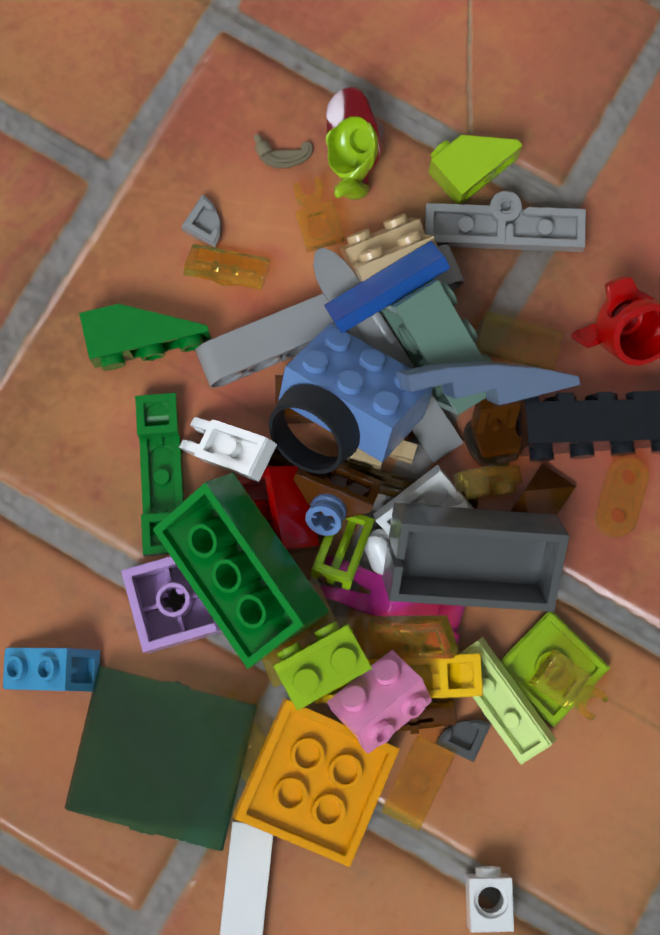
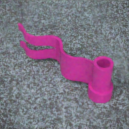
(378, 602)

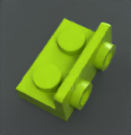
(321, 665)

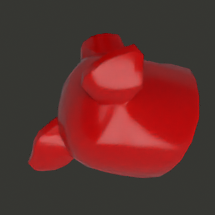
(625, 324)

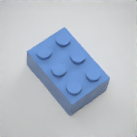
(365, 383)

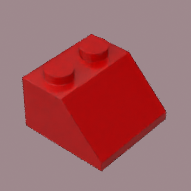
(282, 506)

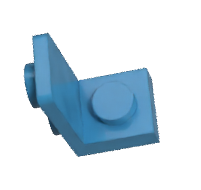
(50, 669)

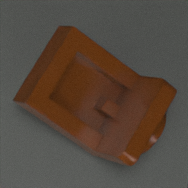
(495, 428)

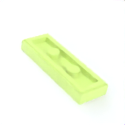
(509, 708)

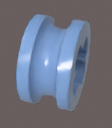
(322, 523)

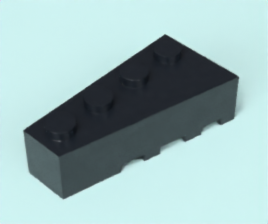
(588, 425)

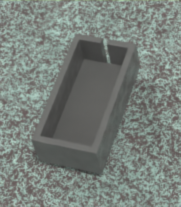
(474, 557)

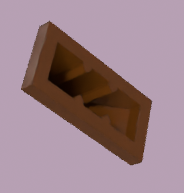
(351, 486)
(544, 493)

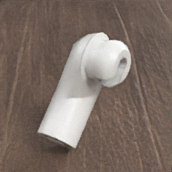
(376, 549)

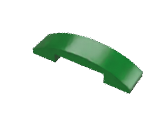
(159, 464)

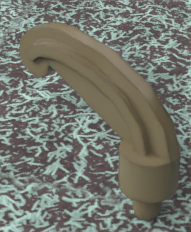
(281, 158)

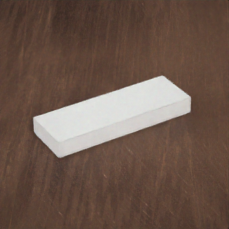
(246, 881)

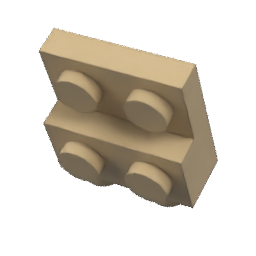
(374, 252)

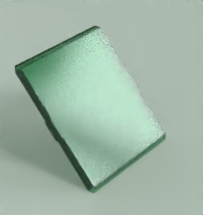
(160, 757)

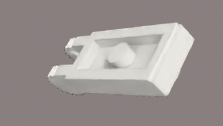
(230, 448)

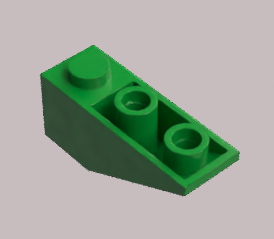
(127, 333)

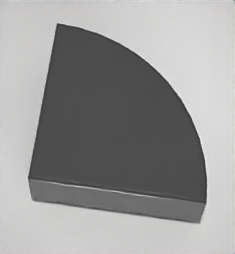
(464, 738)

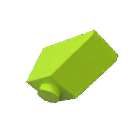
(471, 163)

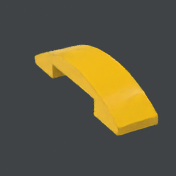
(441, 676)

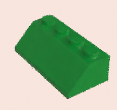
(240, 569)

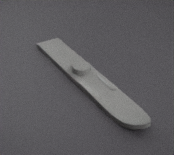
(336, 278)

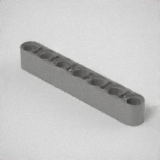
(280, 335)

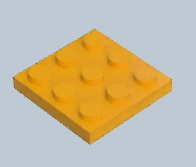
(315, 784)

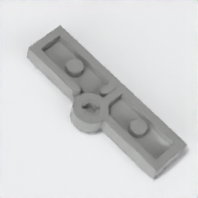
(506, 225)

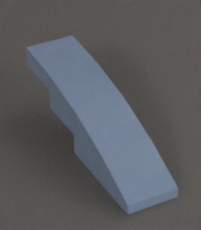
(499, 380)

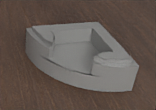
(204, 223)

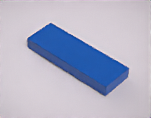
(387, 286)

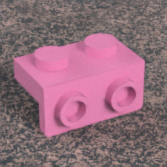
(381, 701)

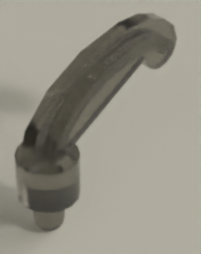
(471, 444)

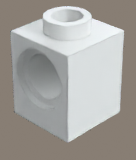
(496, 918)

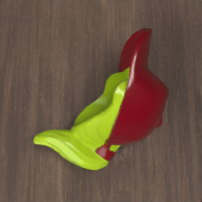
(353, 142)

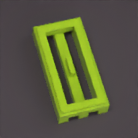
(332, 572)

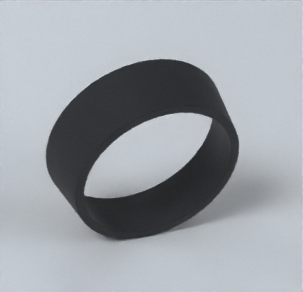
(331, 412)

